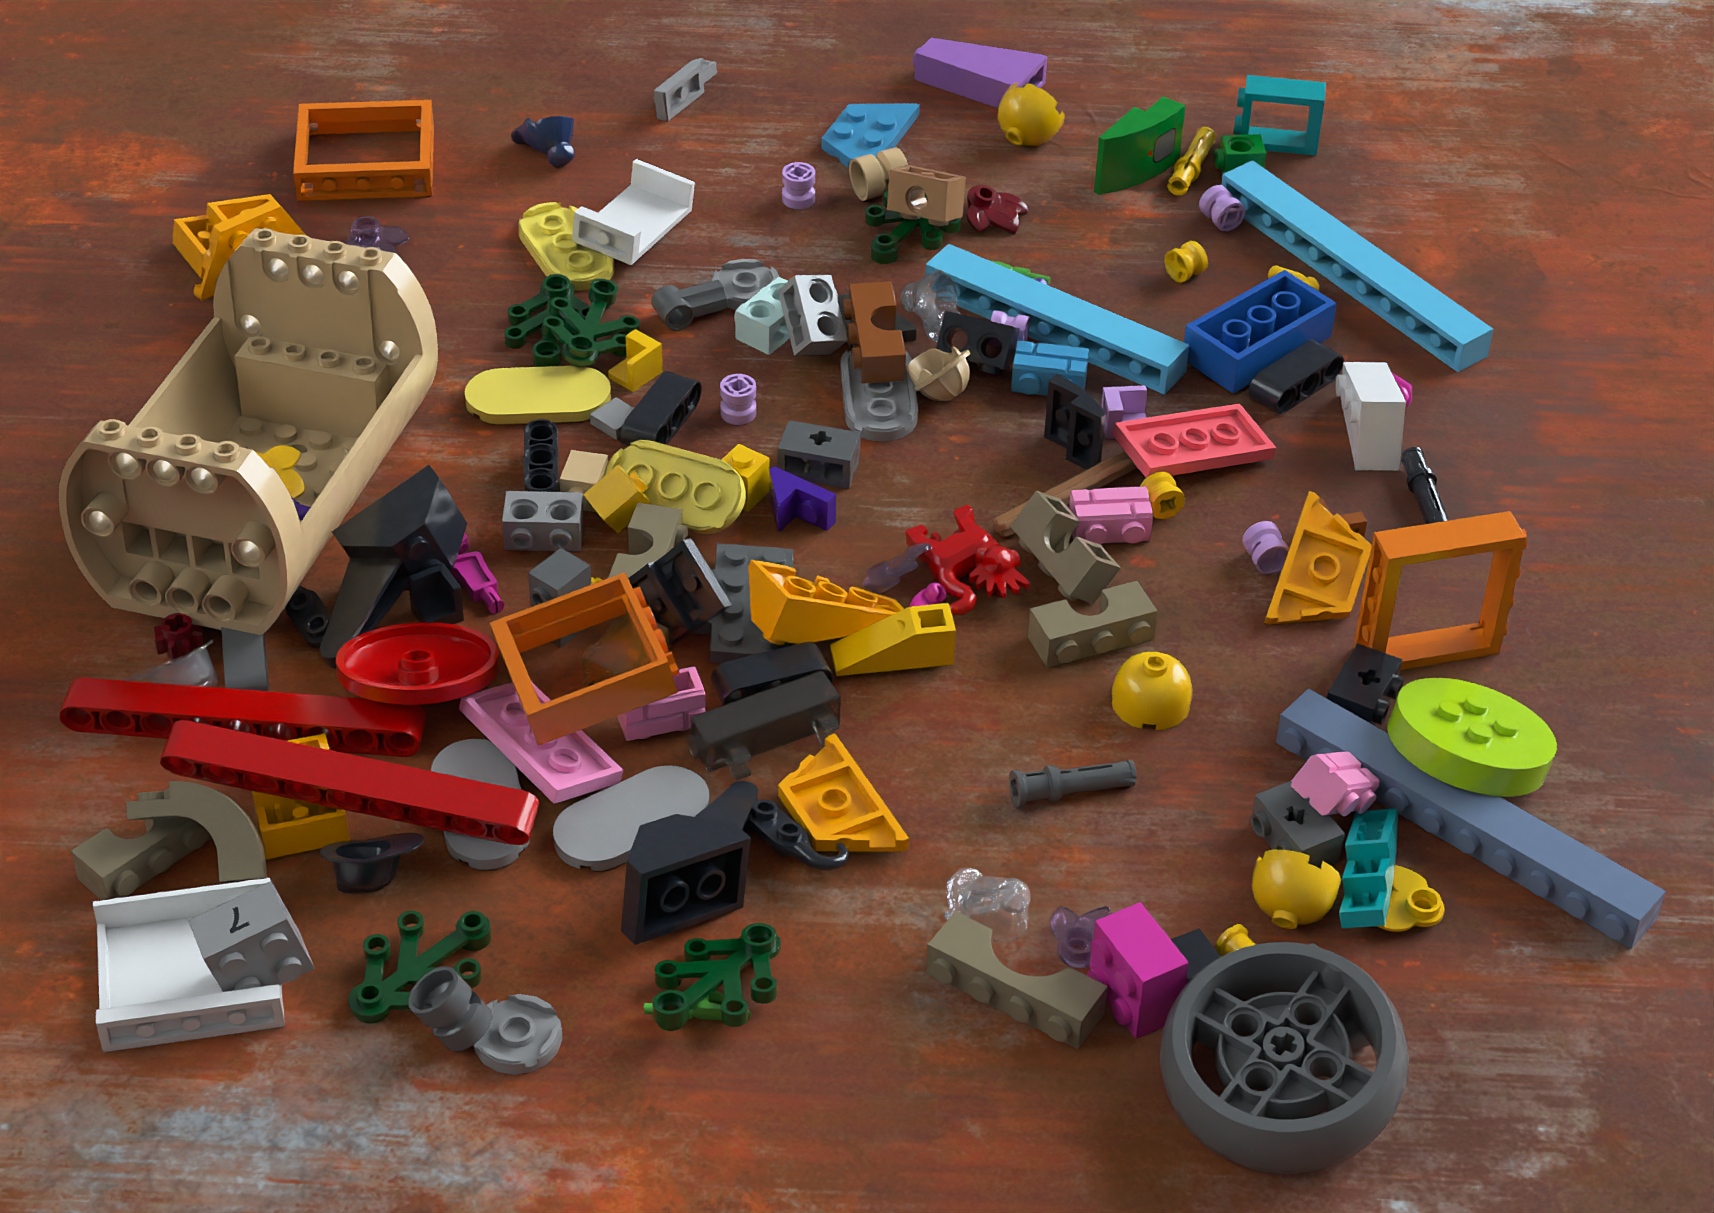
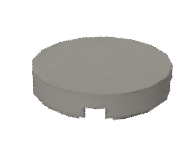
(743, 280)
(520, 1036)

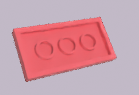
(1194, 440)

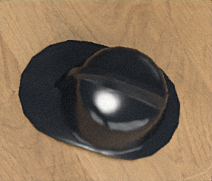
(368, 863)

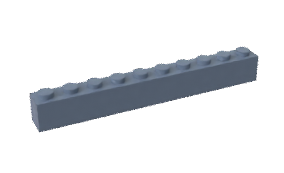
(1481, 824)

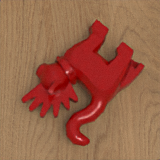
(966, 552)

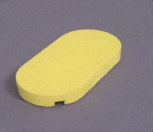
(548, 238)
(536, 394)
(700, 485)

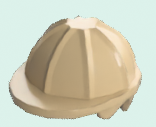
(939, 373)

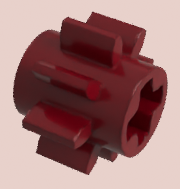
(177, 636)

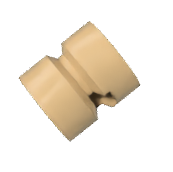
(871, 173)

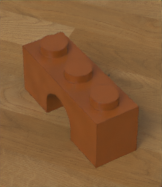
(878, 346)

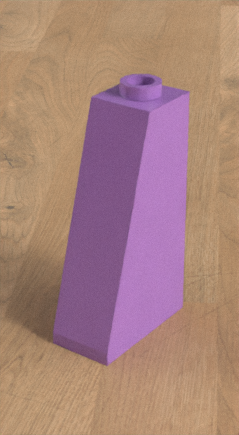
(977, 70)

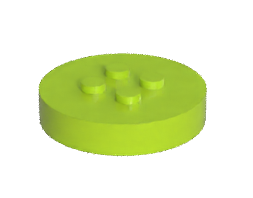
(1471, 737)

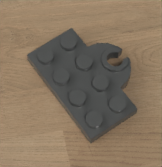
(733, 630)

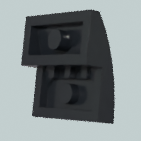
(1074, 422)
(681, 590)

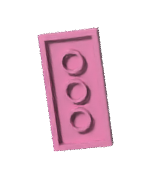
(559, 767)

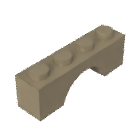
(1059, 1004)

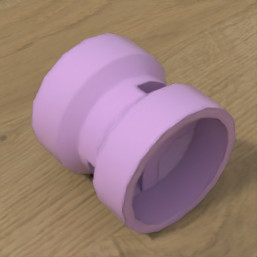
(798, 187)
(1222, 208)
(1020, 321)
(738, 399)
(1266, 547)

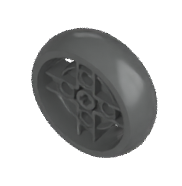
(1269, 995)

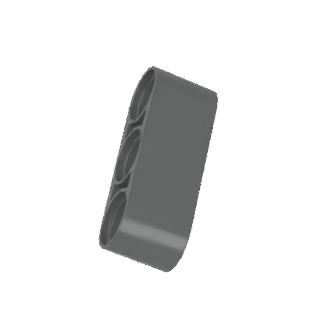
(244, 660)

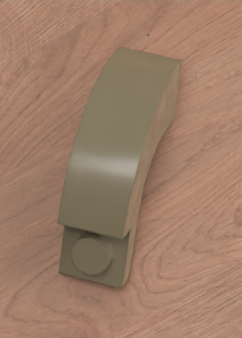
(233, 831)

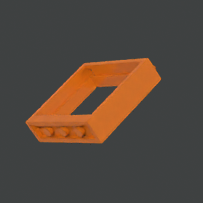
(364, 179)
(1436, 542)
(572, 614)

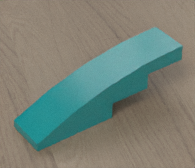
(1369, 868)

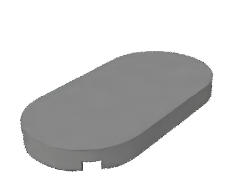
(878, 409)
(485, 763)
(604, 825)

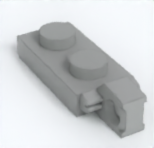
(682, 88)

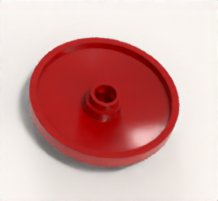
(417, 663)

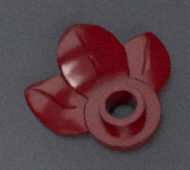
(994, 208)

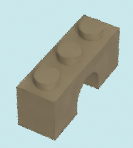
(1045, 531)
(650, 536)
(1066, 636)
(118, 866)

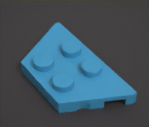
(868, 129)

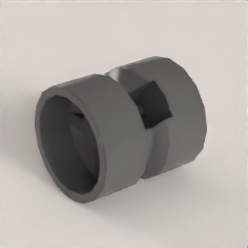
(450, 1008)

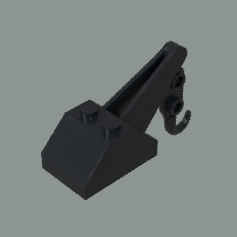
(386, 543)
(698, 865)

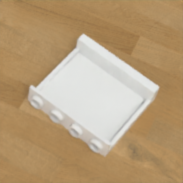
(155, 977)

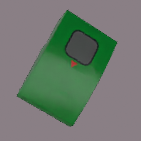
(1139, 146)

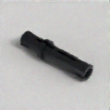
(1422, 483)

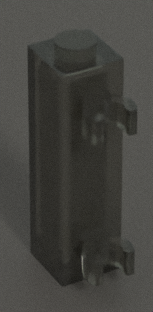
(764, 722)

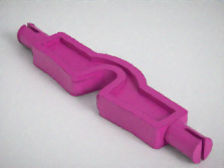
(476, 577)

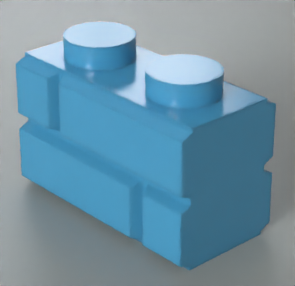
(1039, 362)

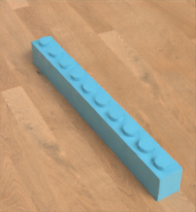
(1359, 267)

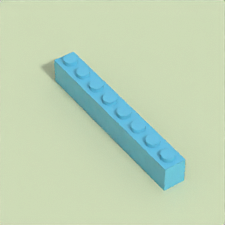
(1065, 320)

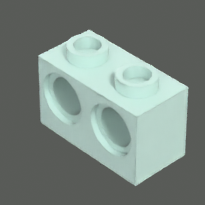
(762, 320)

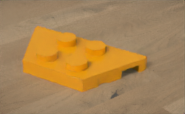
(230, 234)
(1319, 569)
(839, 804)

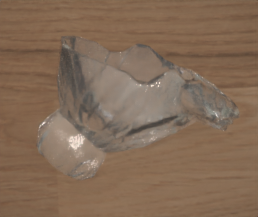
(929, 301)
(990, 901)

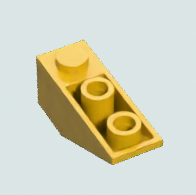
(902, 641)

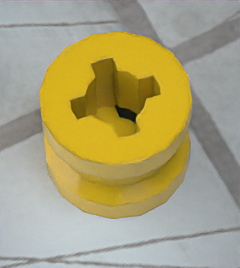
(1186, 261)
(1163, 494)

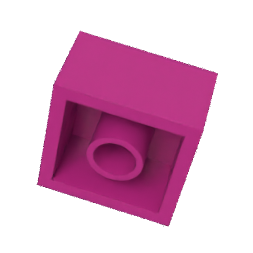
(1138, 967)

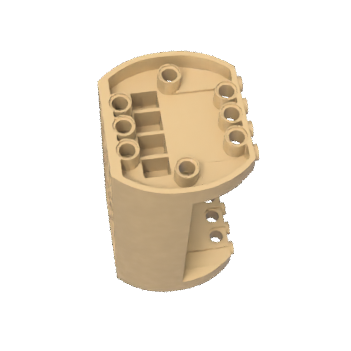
(302, 352)

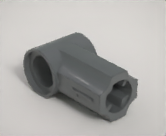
(680, 306)

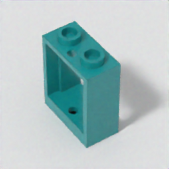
(1283, 92)

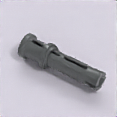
(1055, 783)

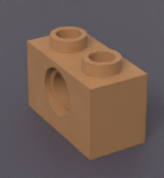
(943, 191)

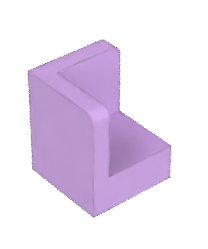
(1123, 404)

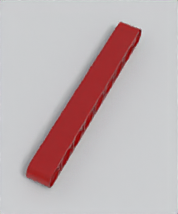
(152, 708)
(350, 782)

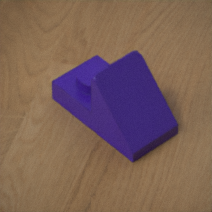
(799, 498)

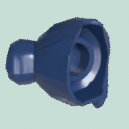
(548, 136)

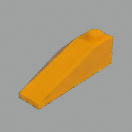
(810, 611)

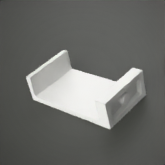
(636, 215)

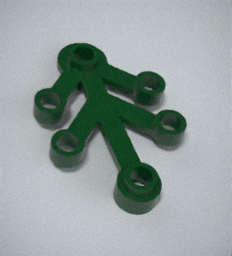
(885, 246)
(582, 349)
(548, 350)
(755, 945)
(376, 996)

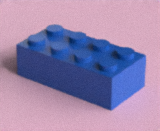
(1258, 329)

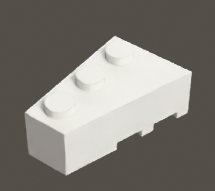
(1372, 414)

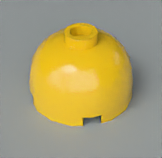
(1029, 115)
(1152, 691)
(1293, 889)

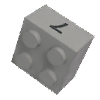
(251, 941)

